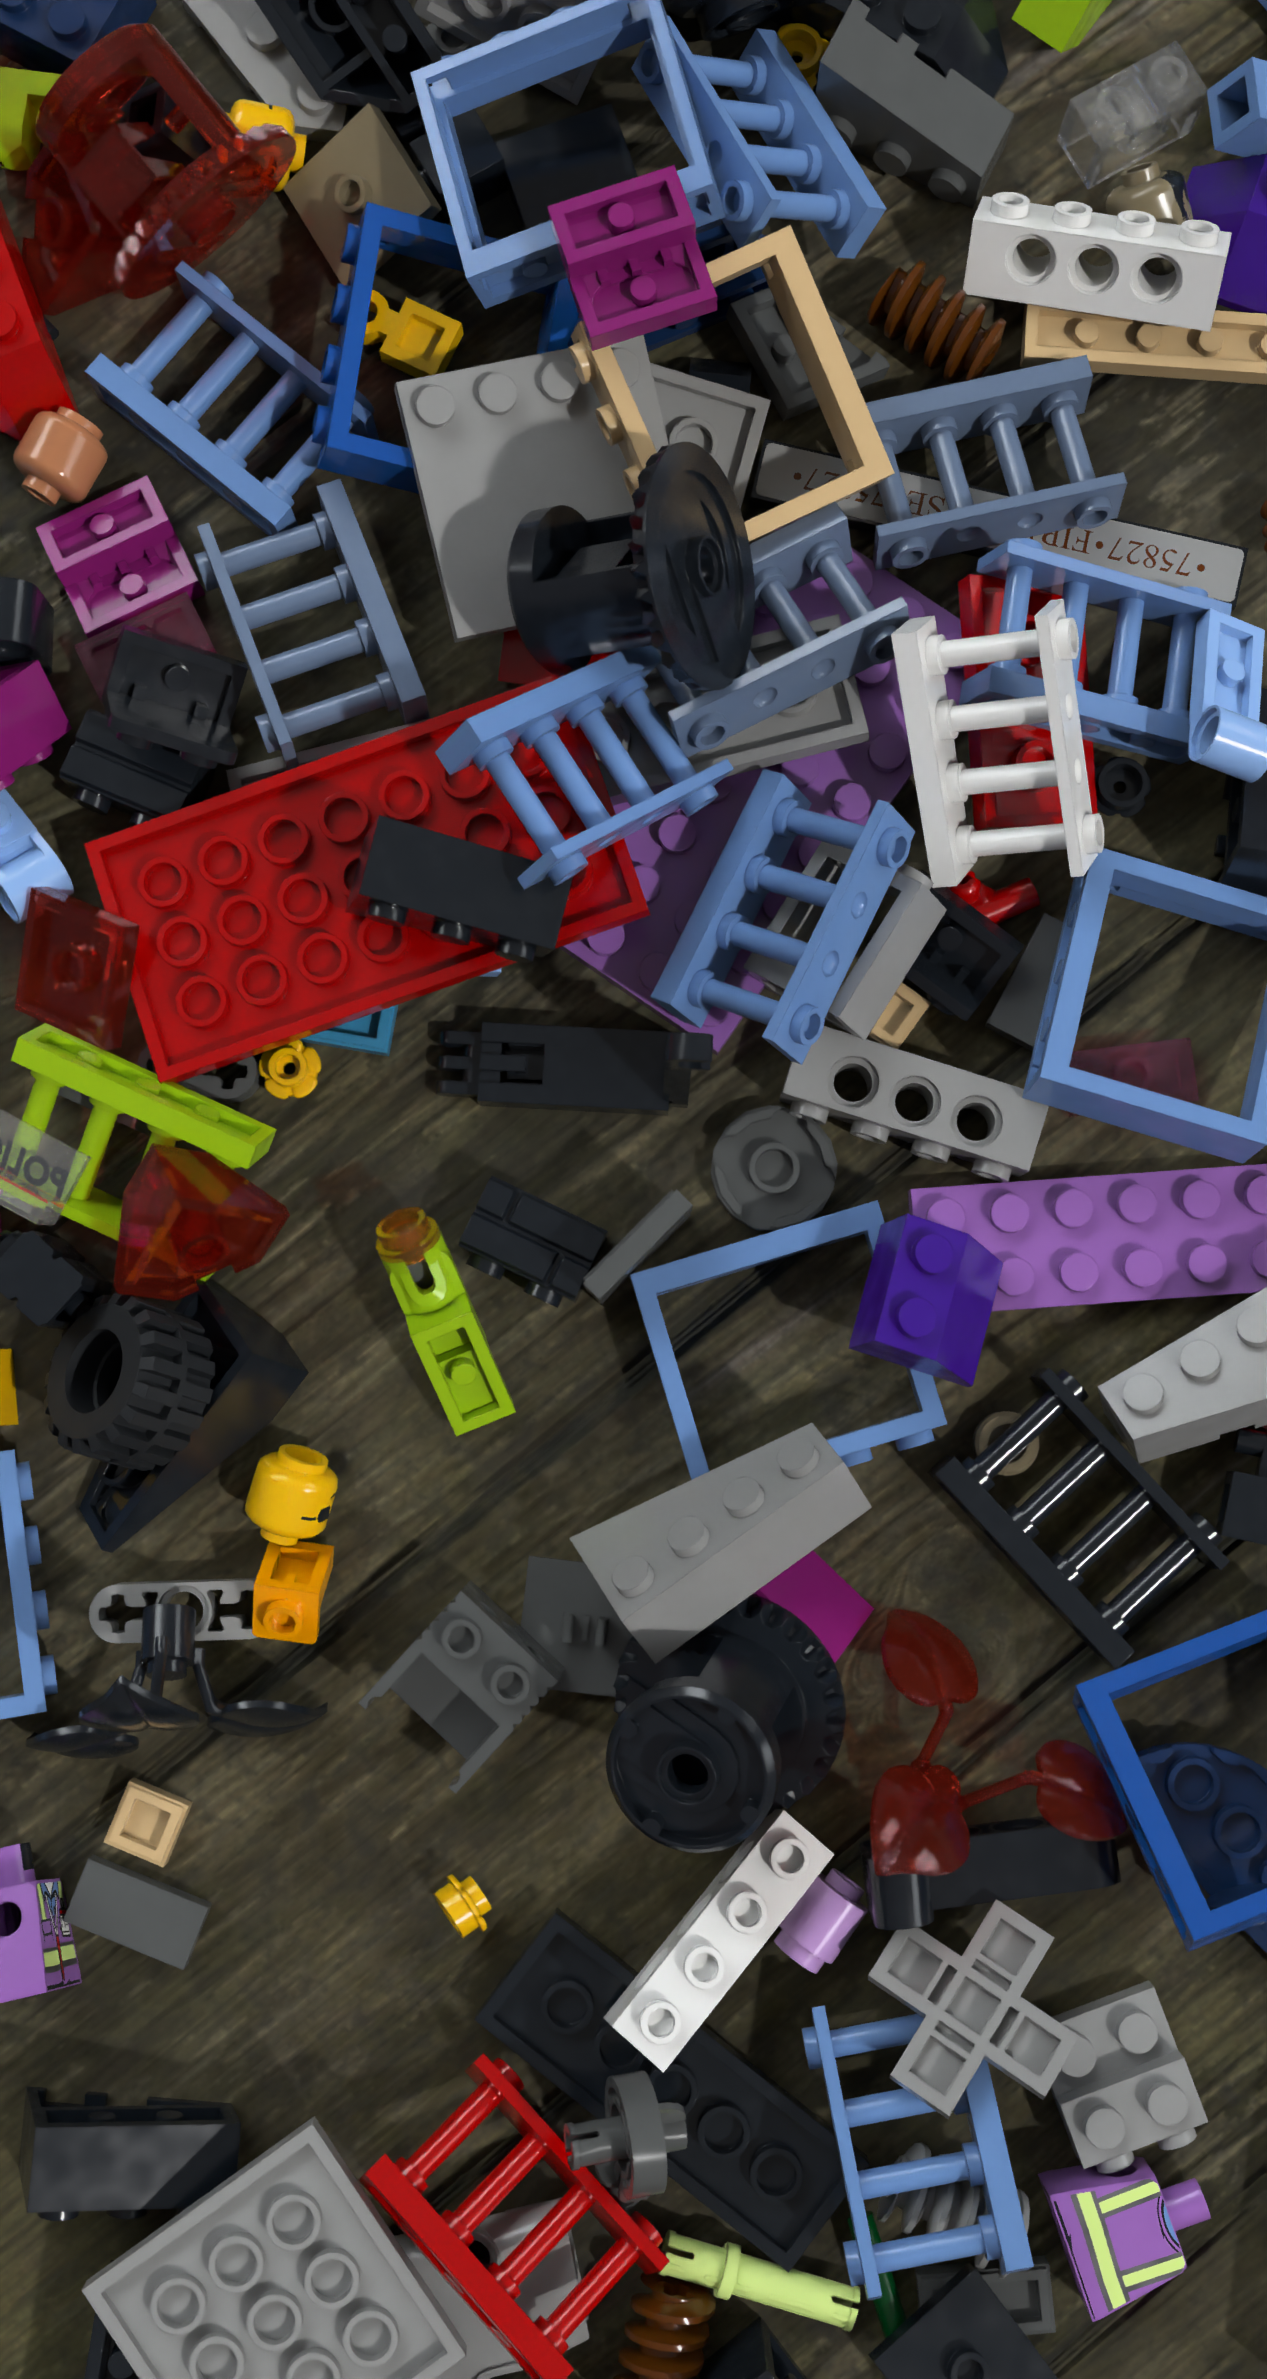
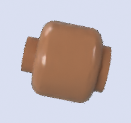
(60, 456)

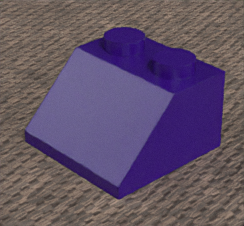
(927, 1299)

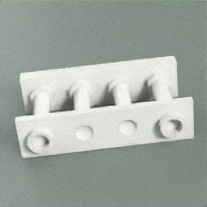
(935, 722)

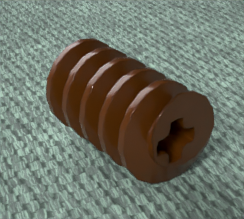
(936, 324)
(672, 2329)

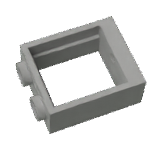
(884, 959)

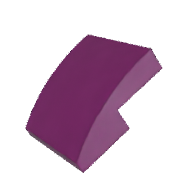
(632, 257)
(118, 557)

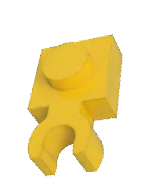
(413, 339)

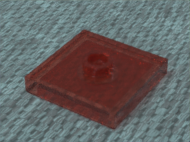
(76, 967)

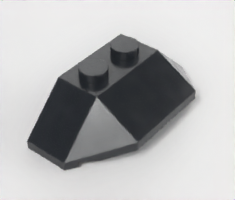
(948, 32)
(355, 49)

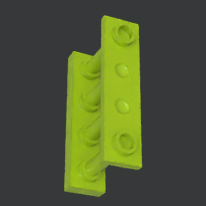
(119, 1088)

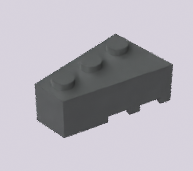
(908, 113)

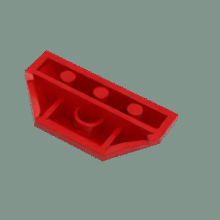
(29, 363)

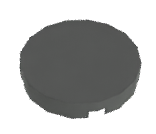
(773, 1169)

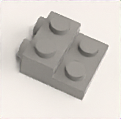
(1124, 2081)

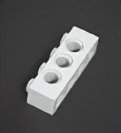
(1066, 281)
(718, 1938)

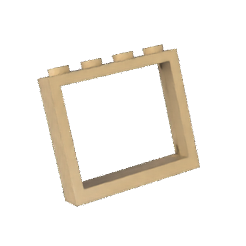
(820, 357)

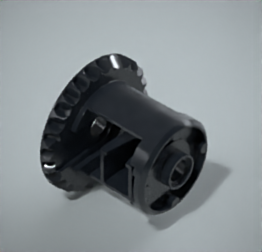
(652, 577)
(724, 1728)

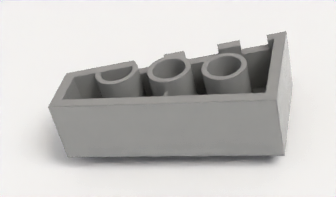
(1194, 1386)
(719, 1537)

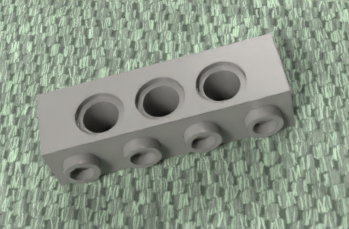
(1011, 1120)

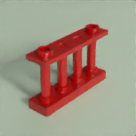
(447, 2236)

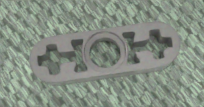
(137, 1595)

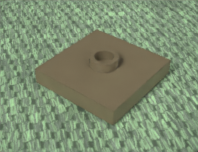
(356, 168)

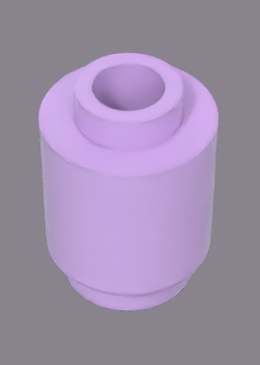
(822, 1921)

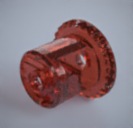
(152, 202)

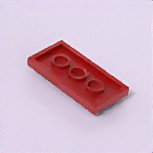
(980, 616)

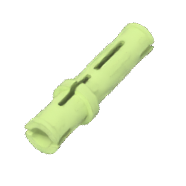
(759, 2280)

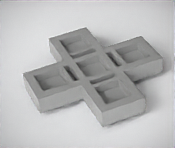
(973, 2009)

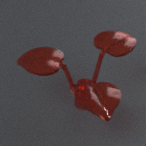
(920, 1806)

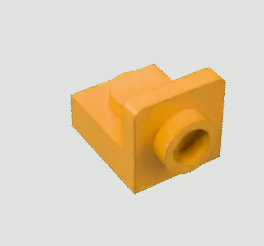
(291, 1591)

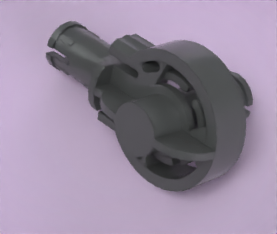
(631, 2140)

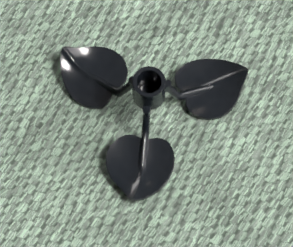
(128, 1707)

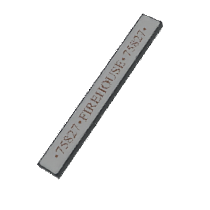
(1118, 544)

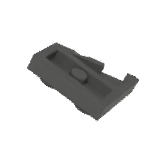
(776, 361)

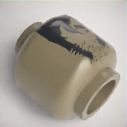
(1153, 192)

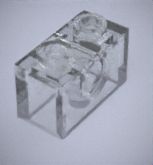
(1132, 114)

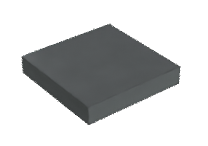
(637, 1246)

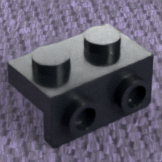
(961, 957)

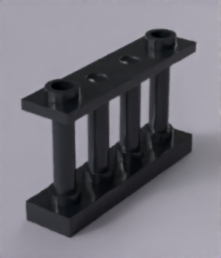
(1060, 1575)

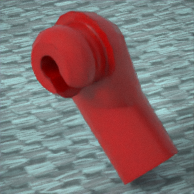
(1001, 903)

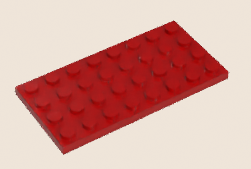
(253, 886)

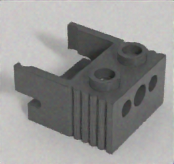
(471, 1677)

